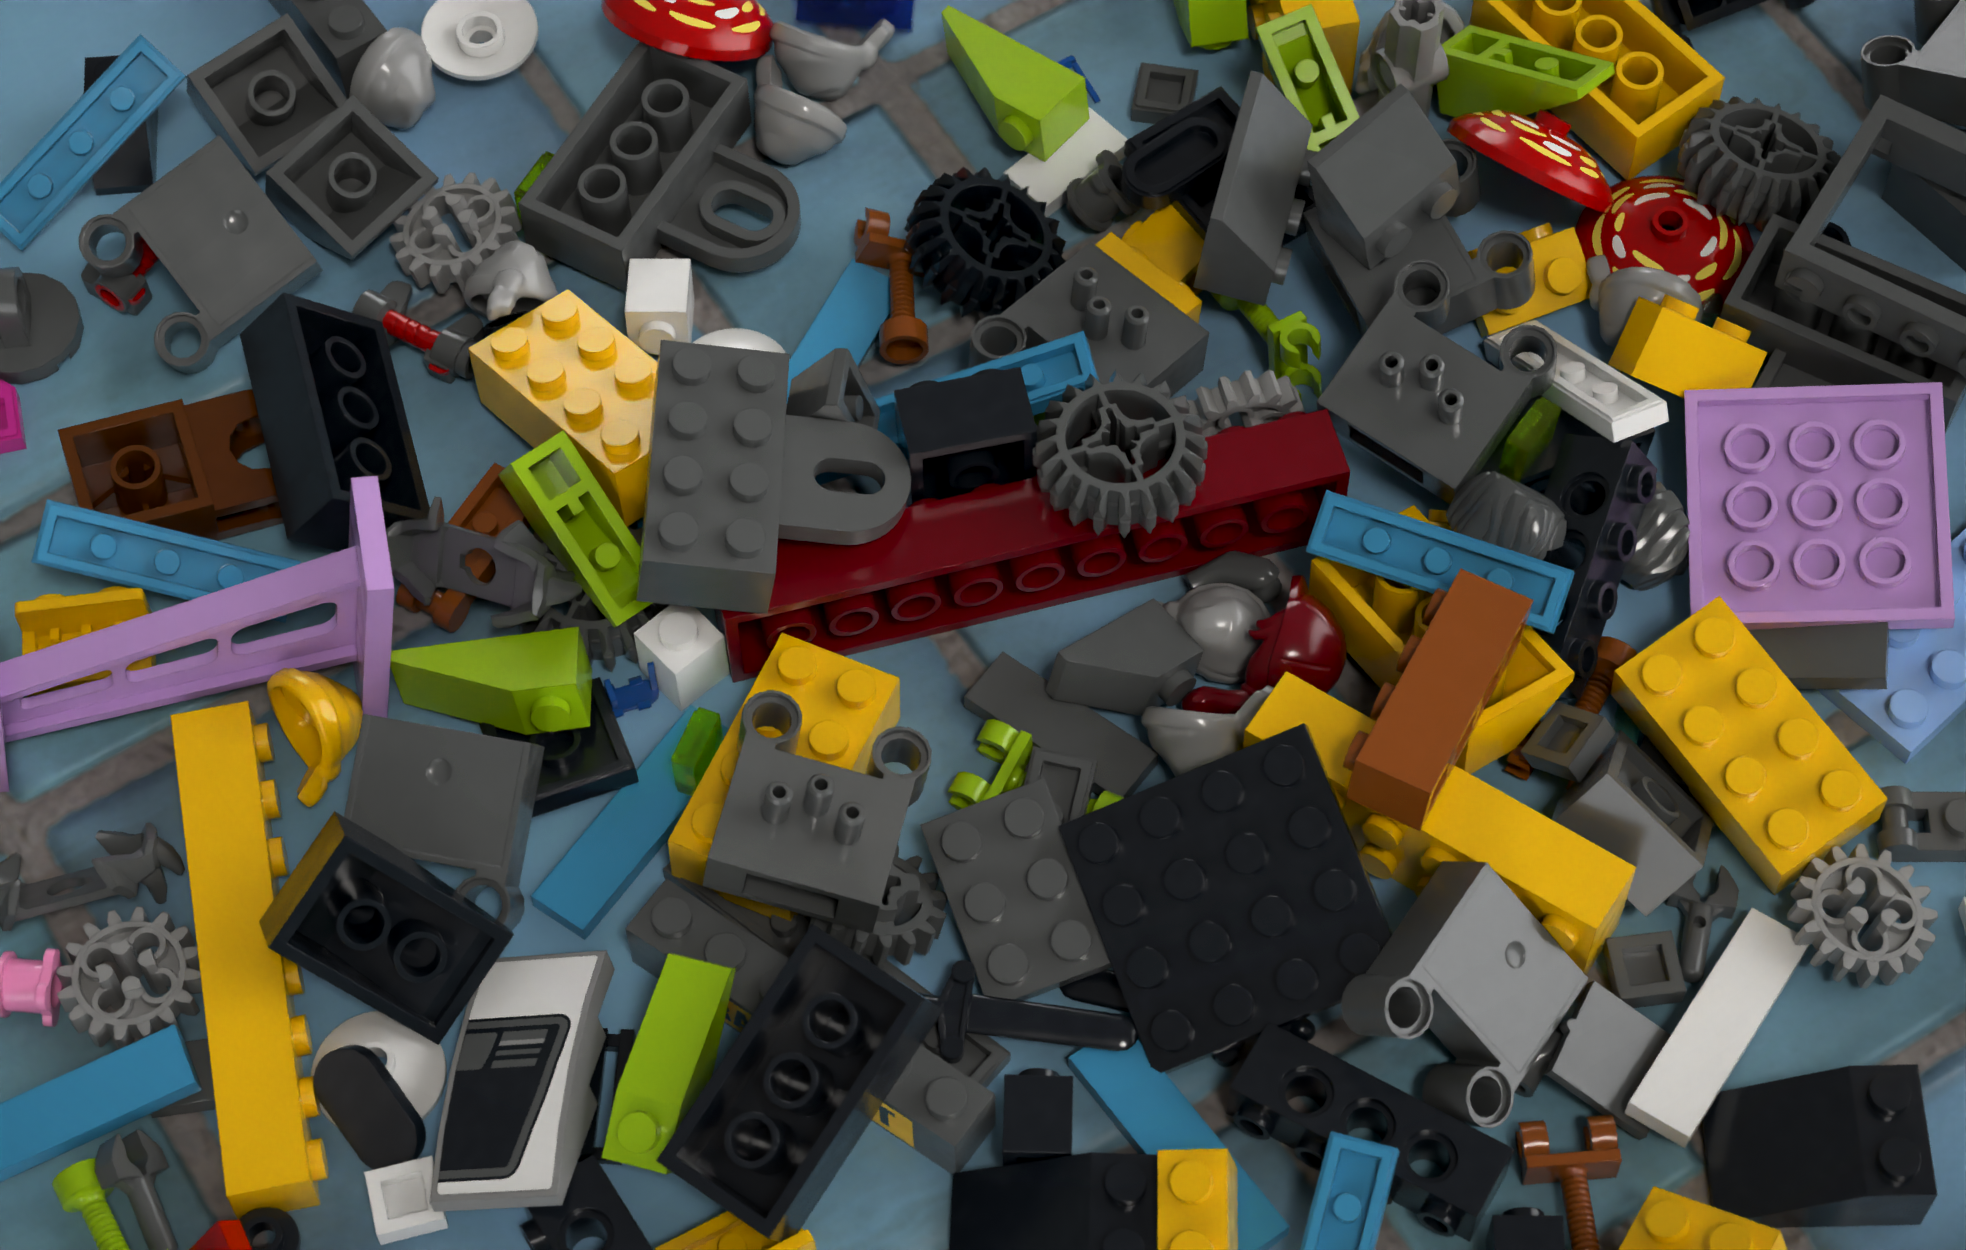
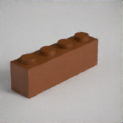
(1437, 699)

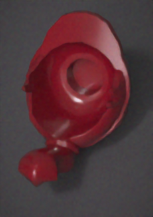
(1296, 640)

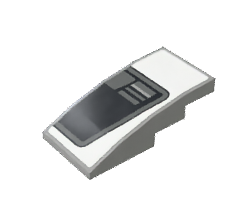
(522, 1083)

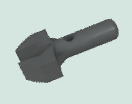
(1700, 918)
(132, 1168)

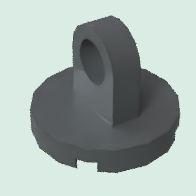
(36, 325)

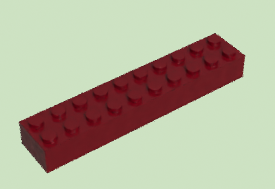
(1012, 554)

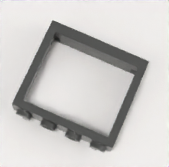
(1858, 296)

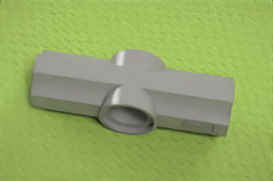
(1412, 51)

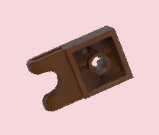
(176, 467)

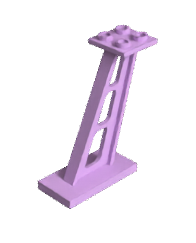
(359, 633)

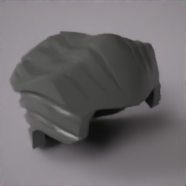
(1507, 515)
(1660, 542)

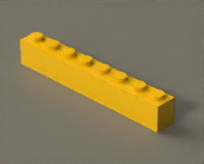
(245, 985)

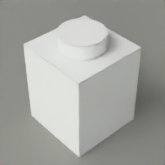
(659, 302)
(685, 652)

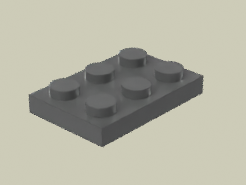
(1016, 894)

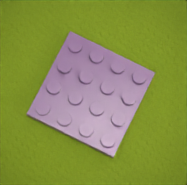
(1820, 505)

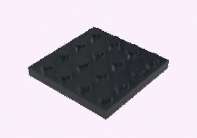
(1229, 898)

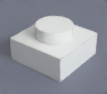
(402, 1200)

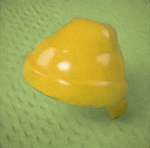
(318, 721)

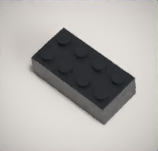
(330, 416)
(799, 1085)

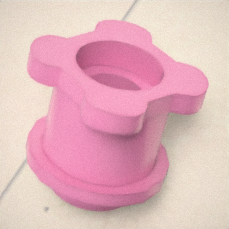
(31, 986)

